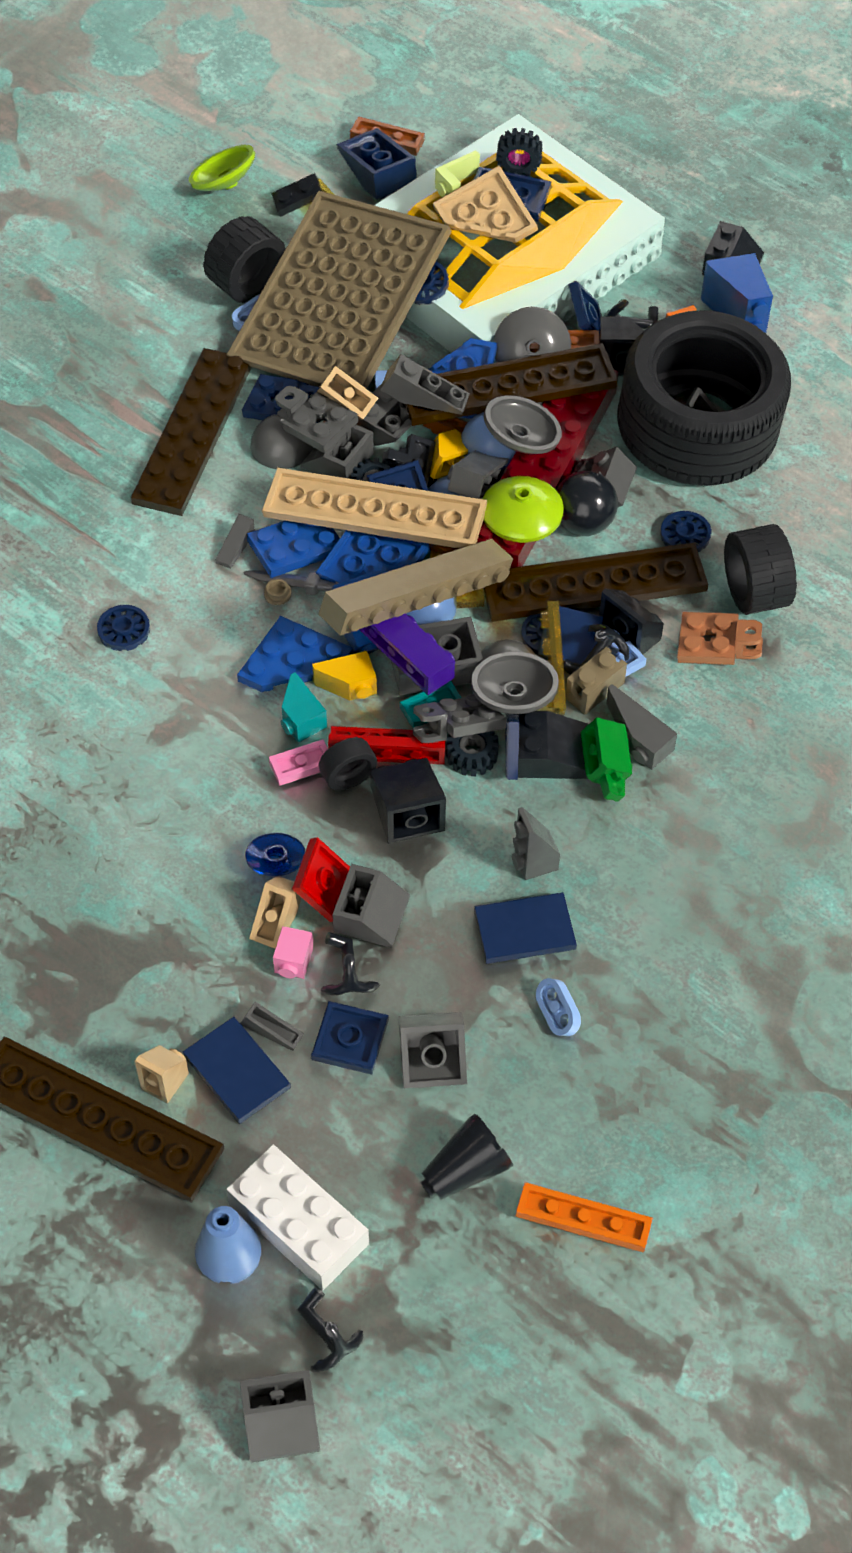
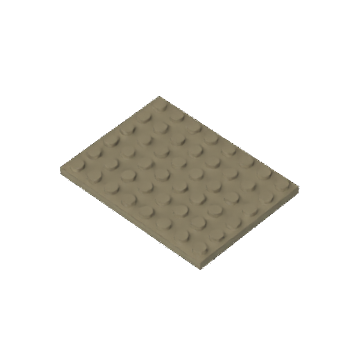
(339, 291)

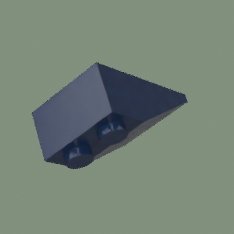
(378, 163)

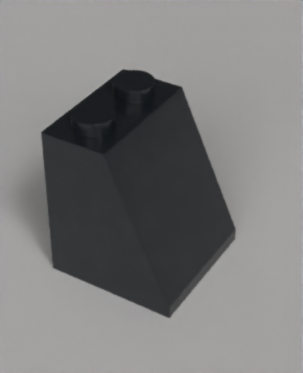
(408, 799)

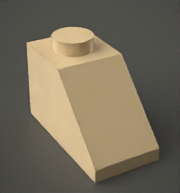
(348, 393)
(276, 909)
(161, 1072)

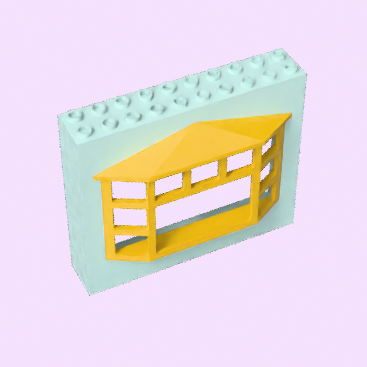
(593, 244)

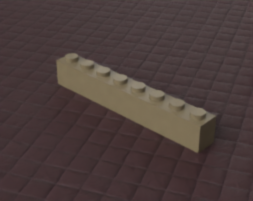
(414, 586)

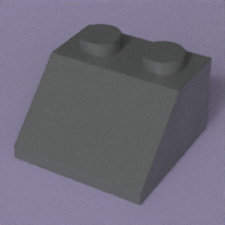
(433, 1050)

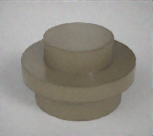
(277, 592)

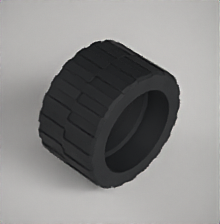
(242, 258)
(760, 569)

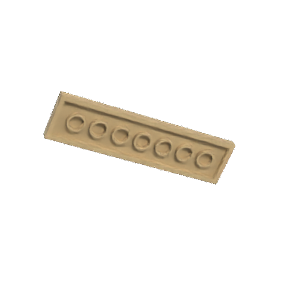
(375, 508)

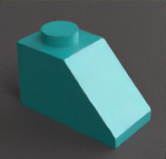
(301, 711)

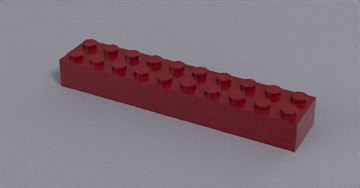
(578, 420)

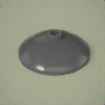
(530, 326)
(522, 425)
(515, 682)

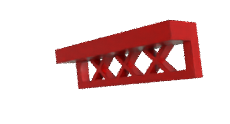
(391, 744)

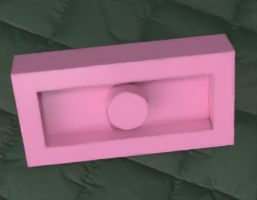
(297, 762)

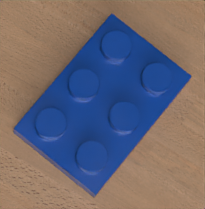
(291, 545)

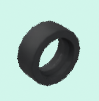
(350, 751)

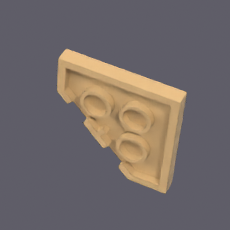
(487, 209)

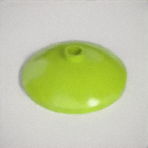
(223, 169)
(522, 509)

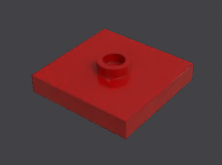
(321, 877)

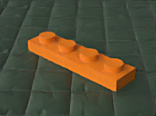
(584, 1217)

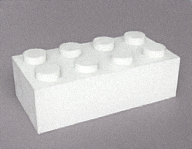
(298, 1217)

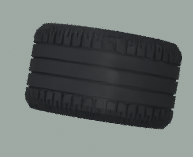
(726, 361)

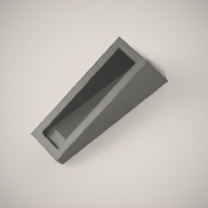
(235, 541)
(271, 1026)

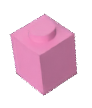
(293, 952)

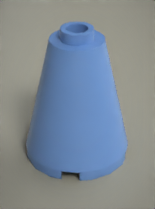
(227, 1247)

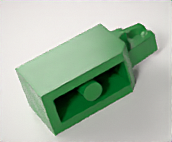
(607, 756)

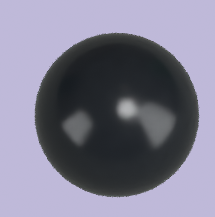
(587, 503)

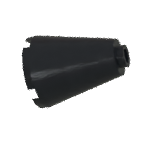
(465, 1160)

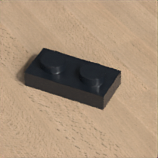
(296, 194)

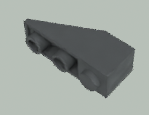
(423, 388)
(534, 847)

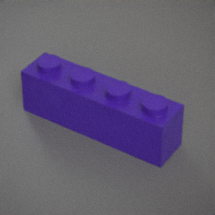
(413, 651)

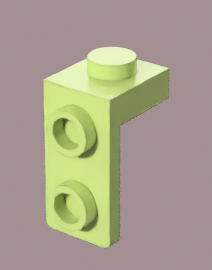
(450, 174)

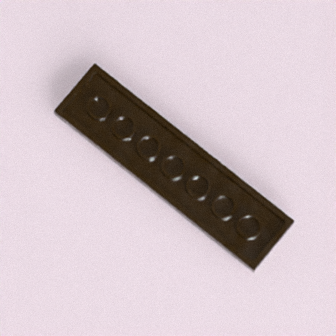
(532, 377)
(191, 433)
(580, 581)
(105, 1121)

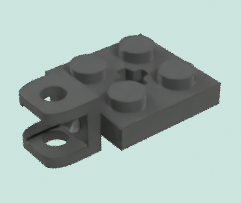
(303, 413)
(456, 718)

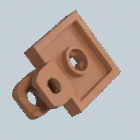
(727, 640)

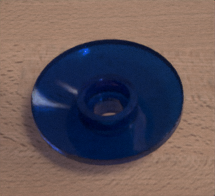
(275, 854)

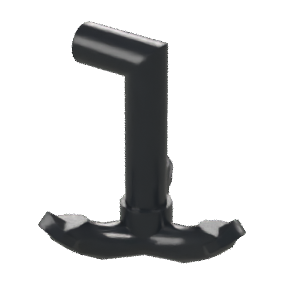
(643, 323)
(605, 638)
(349, 978)
(328, 1332)

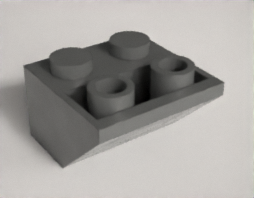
(386, 419)
(343, 455)
(614, 466)
(370, 906)
(279, 1416)

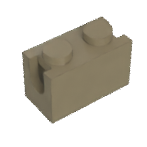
(594, 680)

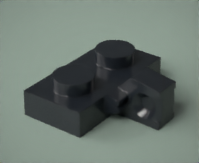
(416, 449)

